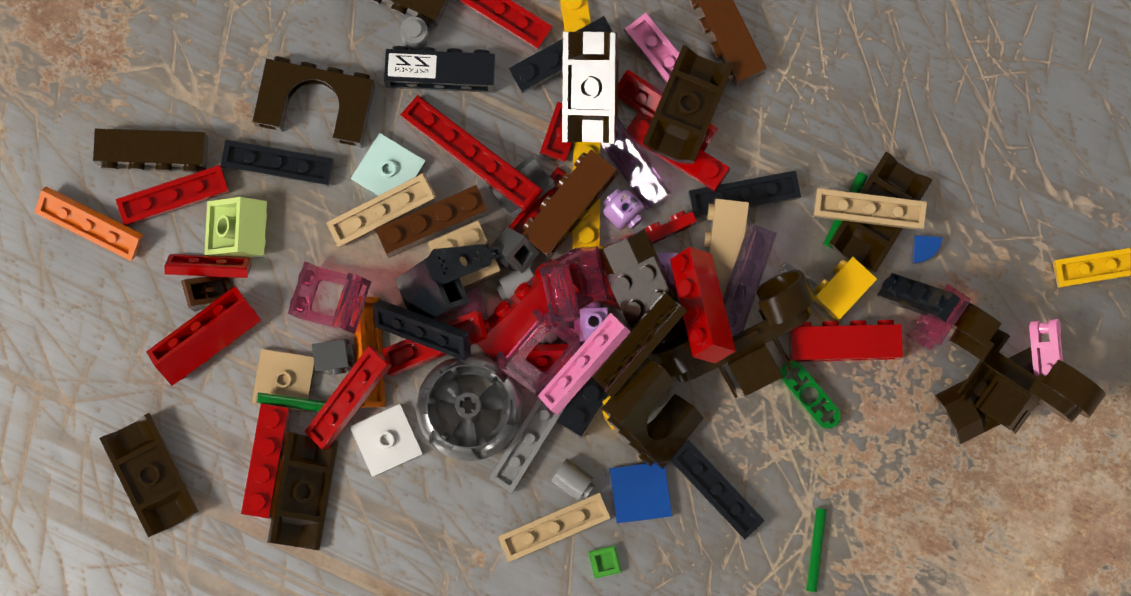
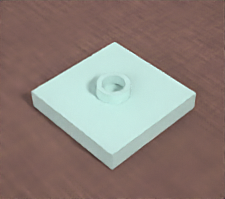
(386, 166)

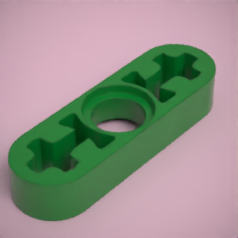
(789, 384)

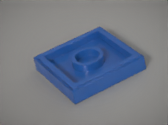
(640, 493)

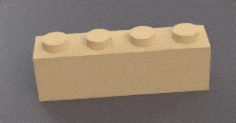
(726, 236)

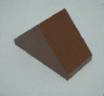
(204, 290)

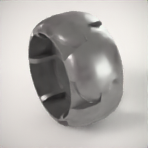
(464, 443)

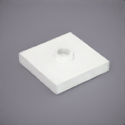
(386, 440)

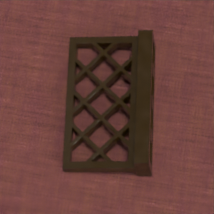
(639, 343)

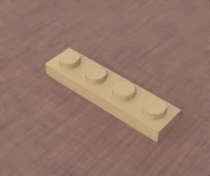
(869, 209)
(381, 210)
(553, 527)

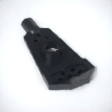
(451, 265)

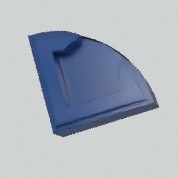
(925, 247)

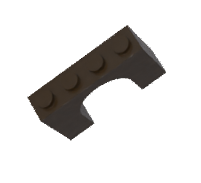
(284, 79)
(631, 409)

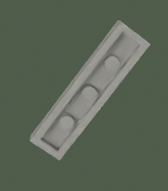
(524, 446)

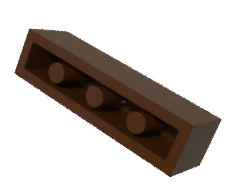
(730, 38)
(570, 203)
(432, 221)

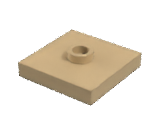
(284, 375)

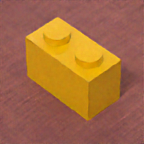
(844, 288)

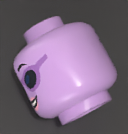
(623, 209)

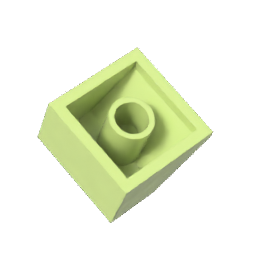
(235, 227)

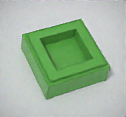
(604, 562)

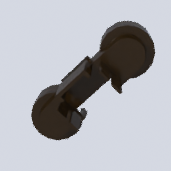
(783, 307)
(1014, 389)

